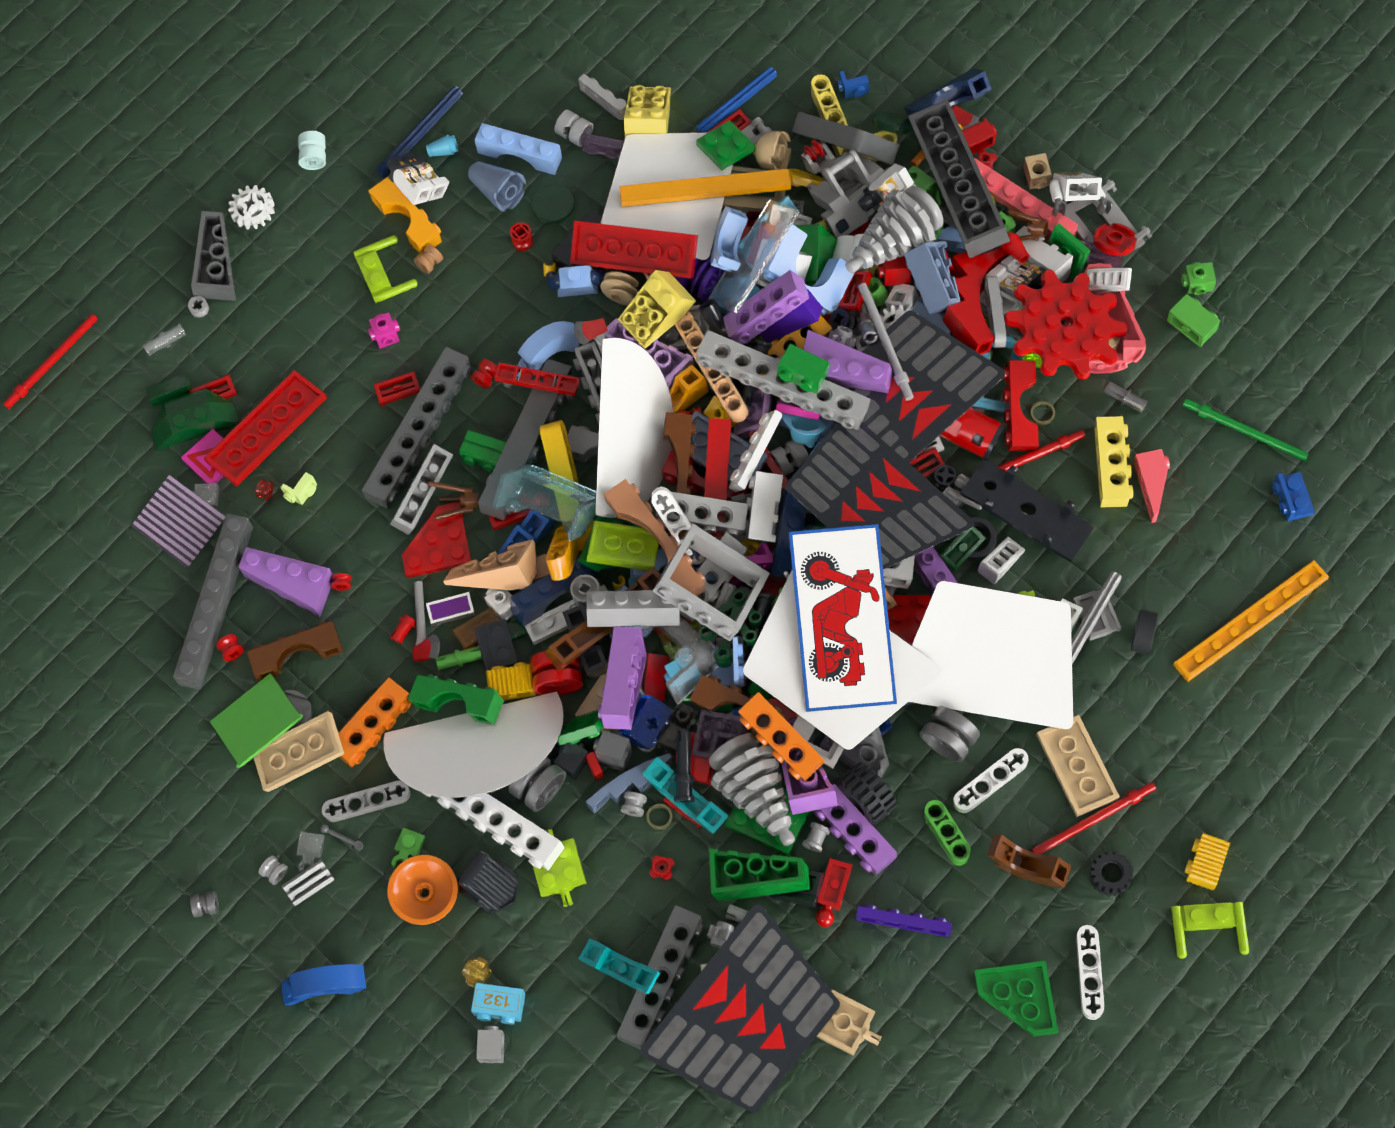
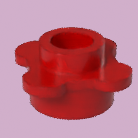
(991, 158)
(659, 861)

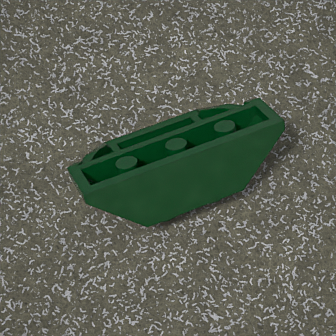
(192, 418)

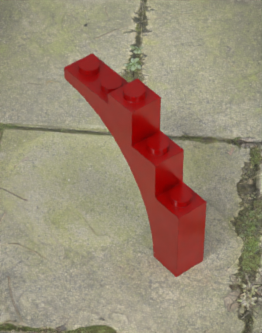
(966, 318)

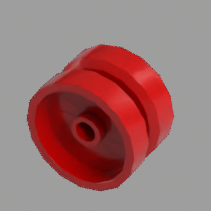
(550, 680)

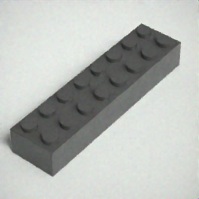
(959, 179)

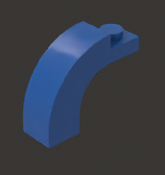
(323, 981)

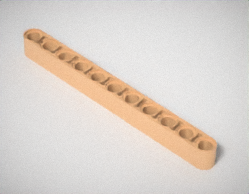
(719, 384)

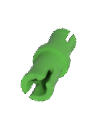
(458, 658)

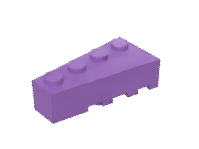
(850, 366)
(292, 579)
(623, 678)
(809, 794)

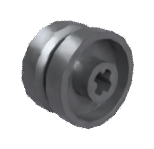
(949, 734)
(539, 785)

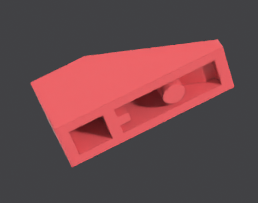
(1152, 472)

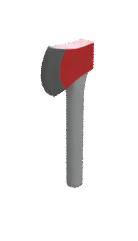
(589, 330)
(425, 647)

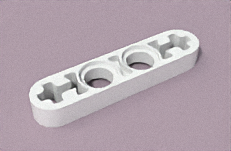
(677, 526)
(992, 782)
(1090, 972)

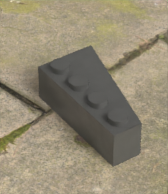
(212, 264)

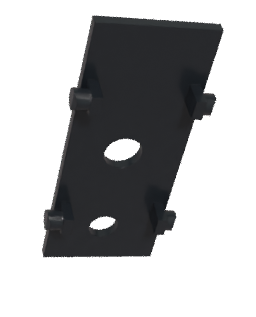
(1049, 526)

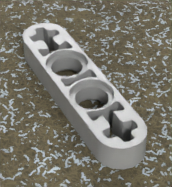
(995, 311)
(366, 803)

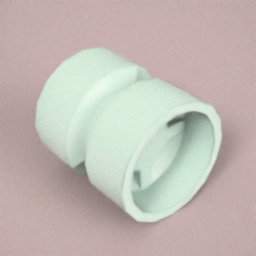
(312, 150)

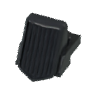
(488, 883)

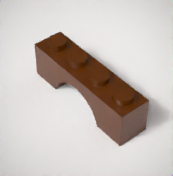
(269, 658)
(712, 694)

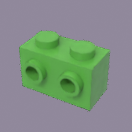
(1193, 320)

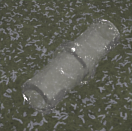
(164, 339)

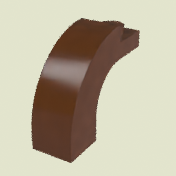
(1028, 865)

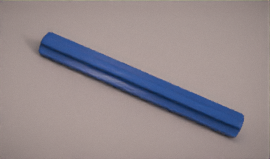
(737, 100)

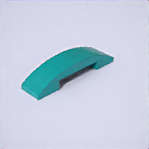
(701, 811)
(618, 966)

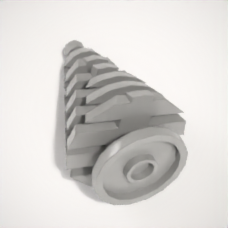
(897, 228)
(753, 783)

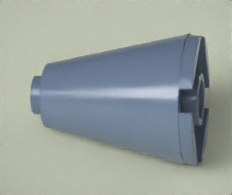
(498, 184)

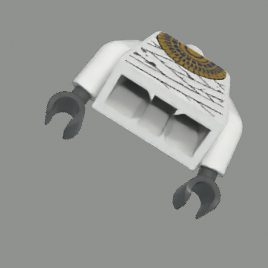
(1077, 186)

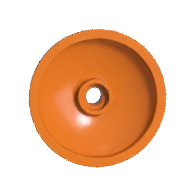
(413, 878)

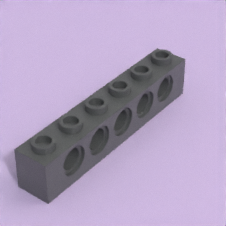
(679, 921)

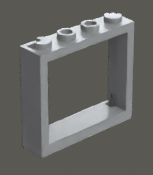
(726, 559)

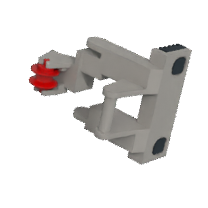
(842, 212)

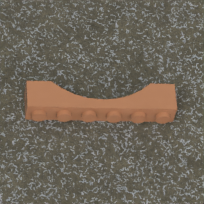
(628, 506)

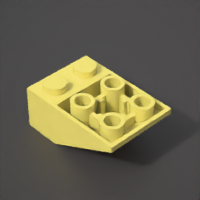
(647, 110)
(656, 308)

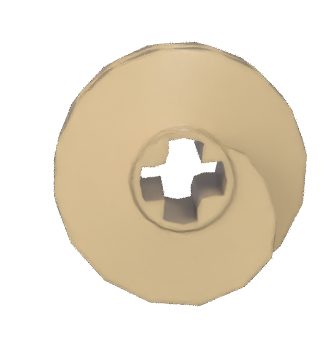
(619, 287)

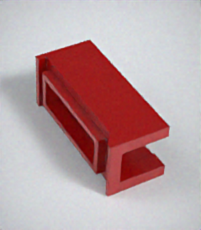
(980, 136)

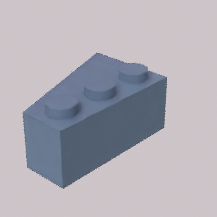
(933, 276)

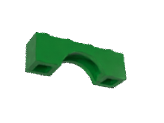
(432, 693)

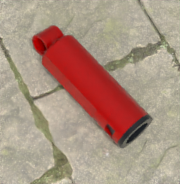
(975, 433)

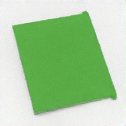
(255, 720)

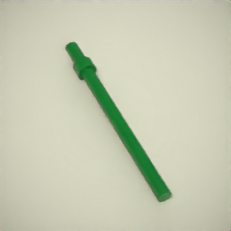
(1205, 411)

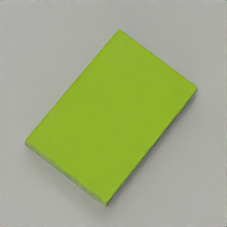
(622, 546)

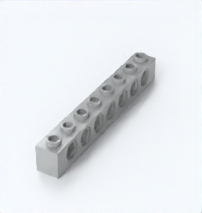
(755, 362)

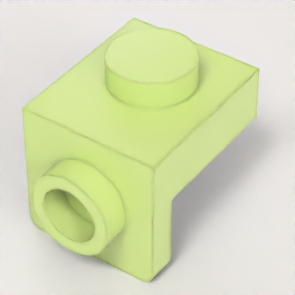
(304, 489)

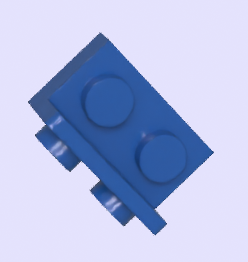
(1293, 496)

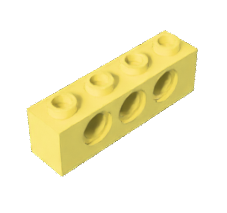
(1111, 494)

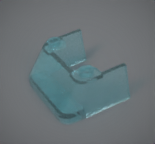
(548, 495)

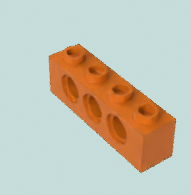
(758, 707)
(372, 710)

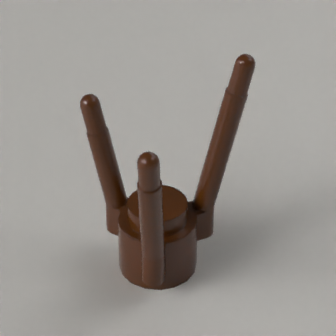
(1036, 225)
(468, 499)

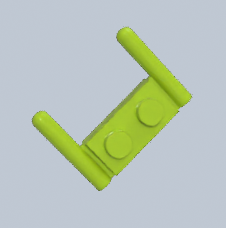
(374, 271)
(1209, 917)

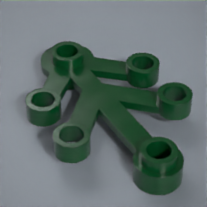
(734, 605)

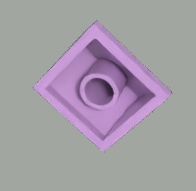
(760, 405)

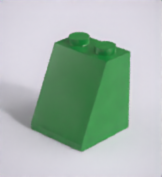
(820, 246)

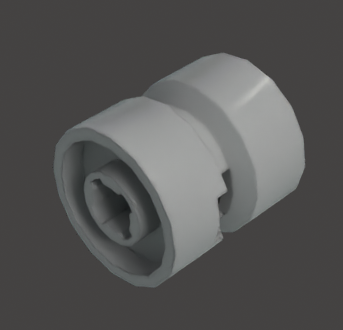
(572, 127)
(796, 454)
(580, 586)

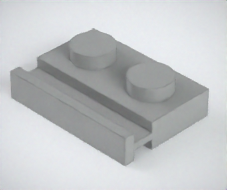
(1107, 621)

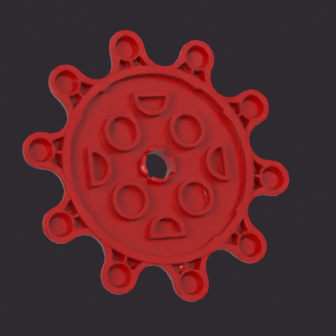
(1063, 345)

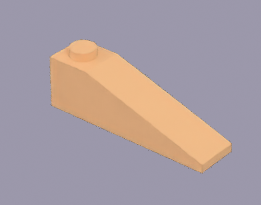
(502, 571)

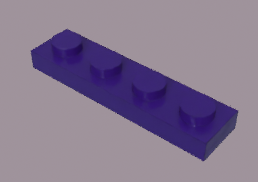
(912, 922)

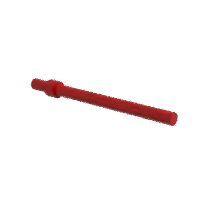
(21, 390)
(1062, 443)
(1132, 797)

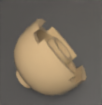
(773, 151)

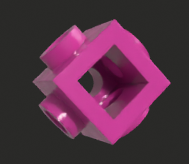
(384, 330)

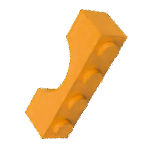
(392, 200)
(687, 388)

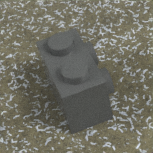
(613, 750)

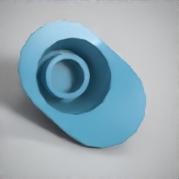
(804, 429)

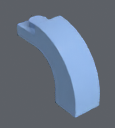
(727, 240)
(546, 342)

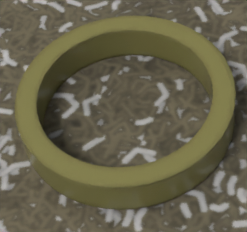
(1042, 422)
(659, 827)

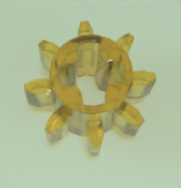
(476, 971)

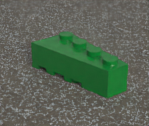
(755, 875)

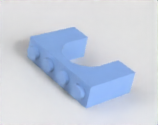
(832, 281)

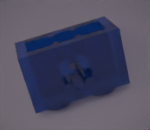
(658, 717)

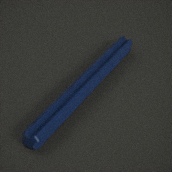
(421, 129)

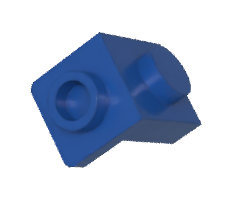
(853, 87)

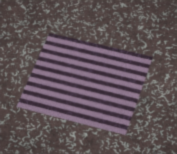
(178, 521)

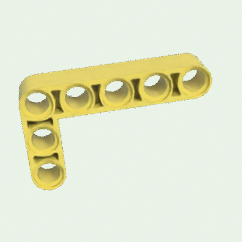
(833, 111)

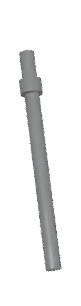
(900, 377)

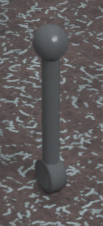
(358, 845)

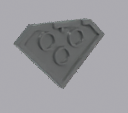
(868, 751)

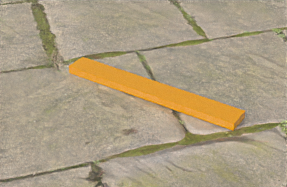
(705, 187)
(1250, 620)

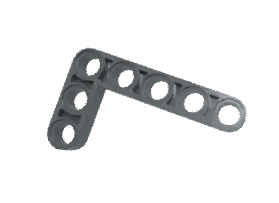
(845, 137)

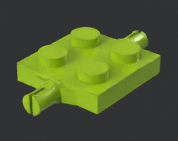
(563, 875)

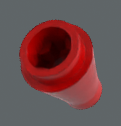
(1015, 248)

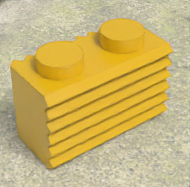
(512, 681)
(1207, 861)

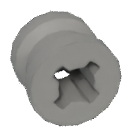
(633, 804)
(273, 870)

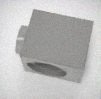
(490, 1045)

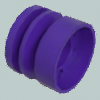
(704, 279)

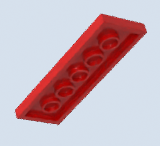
(633, 249)
(265, 428)

